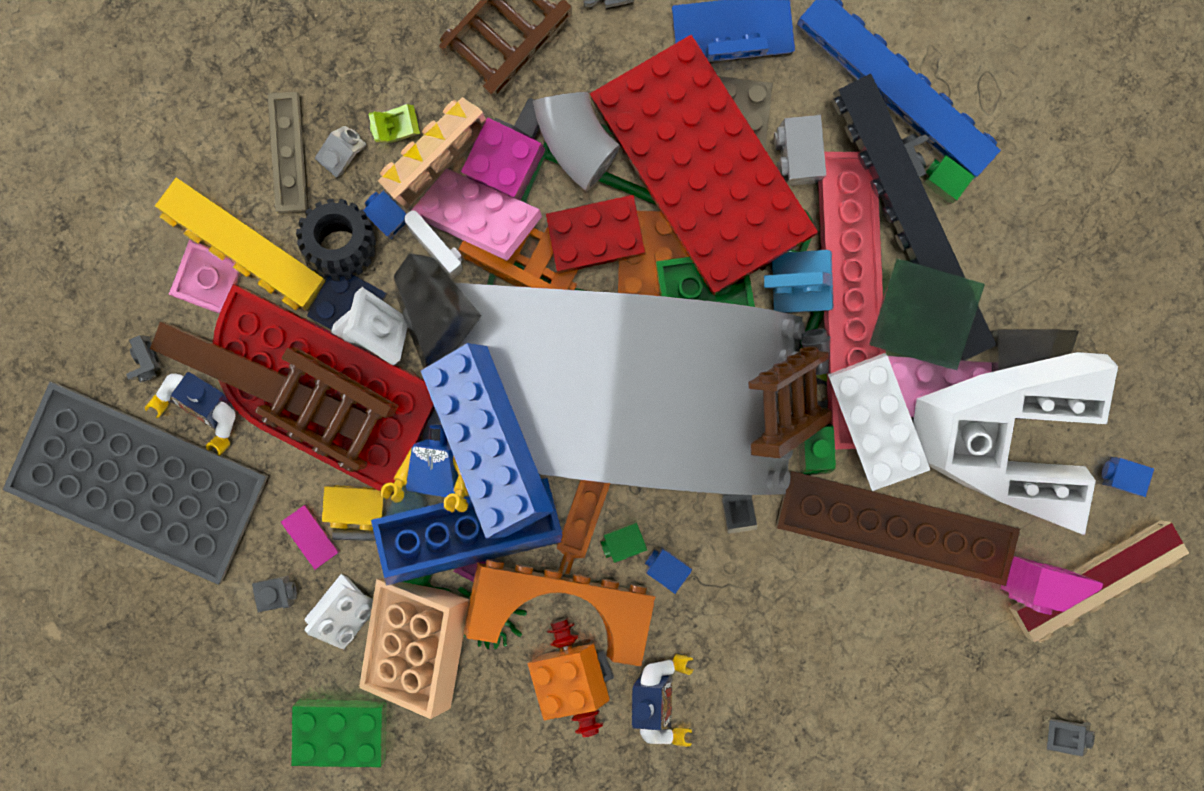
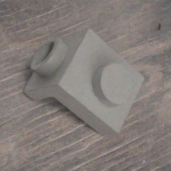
(339, 150)

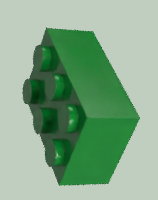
(339, 733)

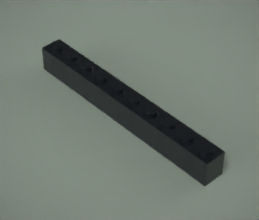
(902, 190)

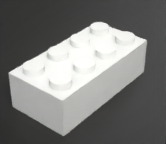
(879, 421)

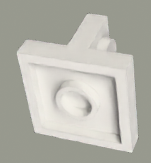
(373, 326)

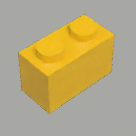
(352, 506)

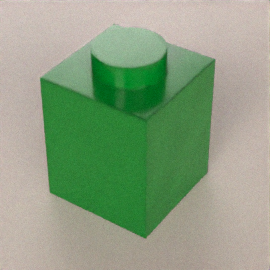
(947, 179)
(623, 542)

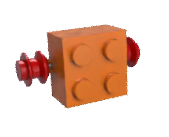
(569, 680)

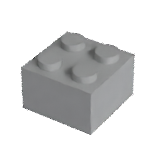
(801, 150)

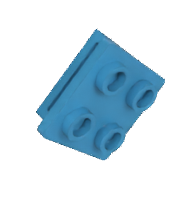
(802, 281)

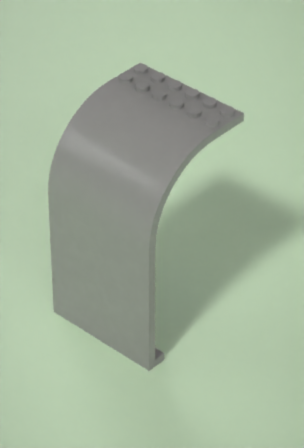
(637, 385)

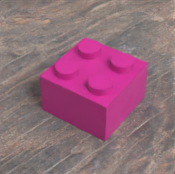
(503, 159)

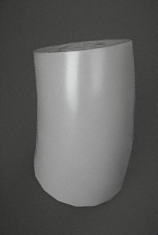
(575, 137)

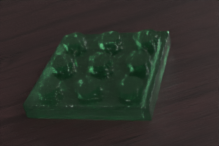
(926, 314)

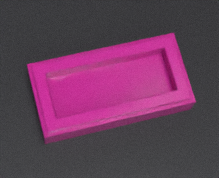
(310, 536)

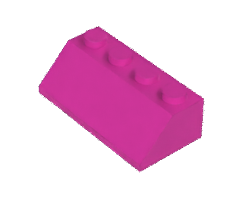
(1047, 586)

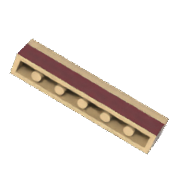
(1118, 570)

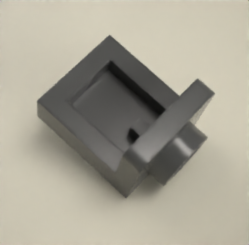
(739, 513)

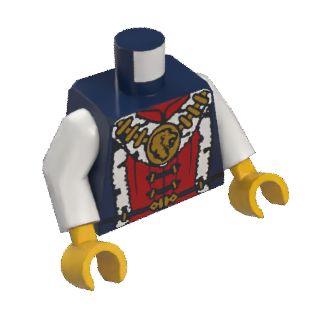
(199, 401)
(654, 702)

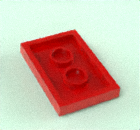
(595, 234)

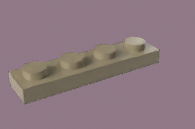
(287, 152)

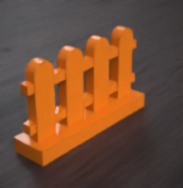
(534, 267)

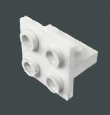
(339, 613)

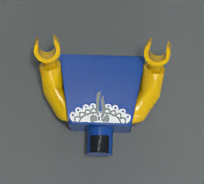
(431, 471)

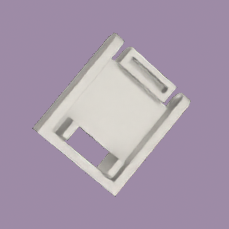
(446, 258)

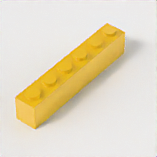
(240, 244)

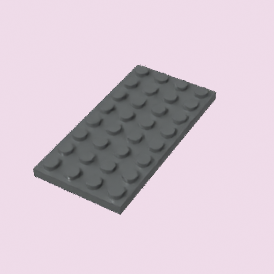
(135, 482)

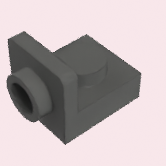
(917, 159)
(145, 357)
(274, 593)
(1070, 737)

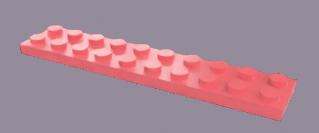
(853, 236)

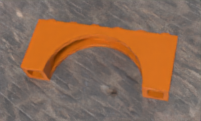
(501, 590)

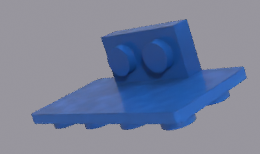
(736, 27)

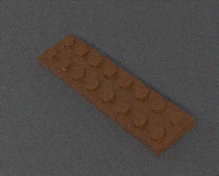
(898, 528)

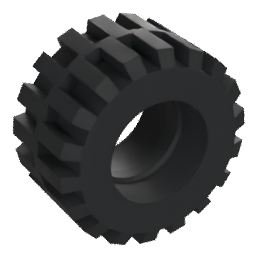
(333, 218)

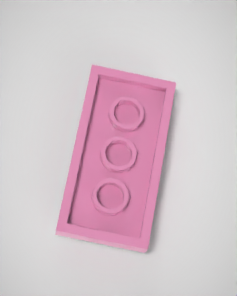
(477, 214)
(921, 378)

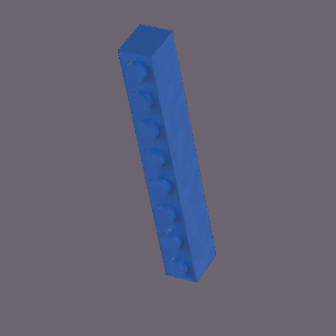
(900, 87)

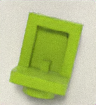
(394, 124)

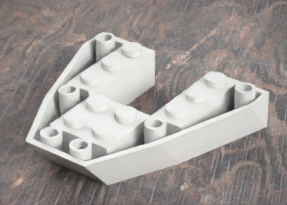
(971, 428)

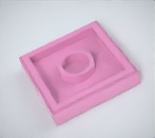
(204, 278)

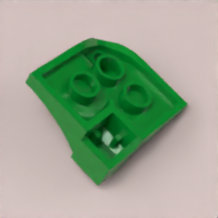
(682, 280)

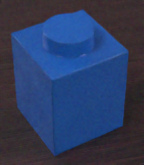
(385, 213)
(1127, 476)
(667, 569)

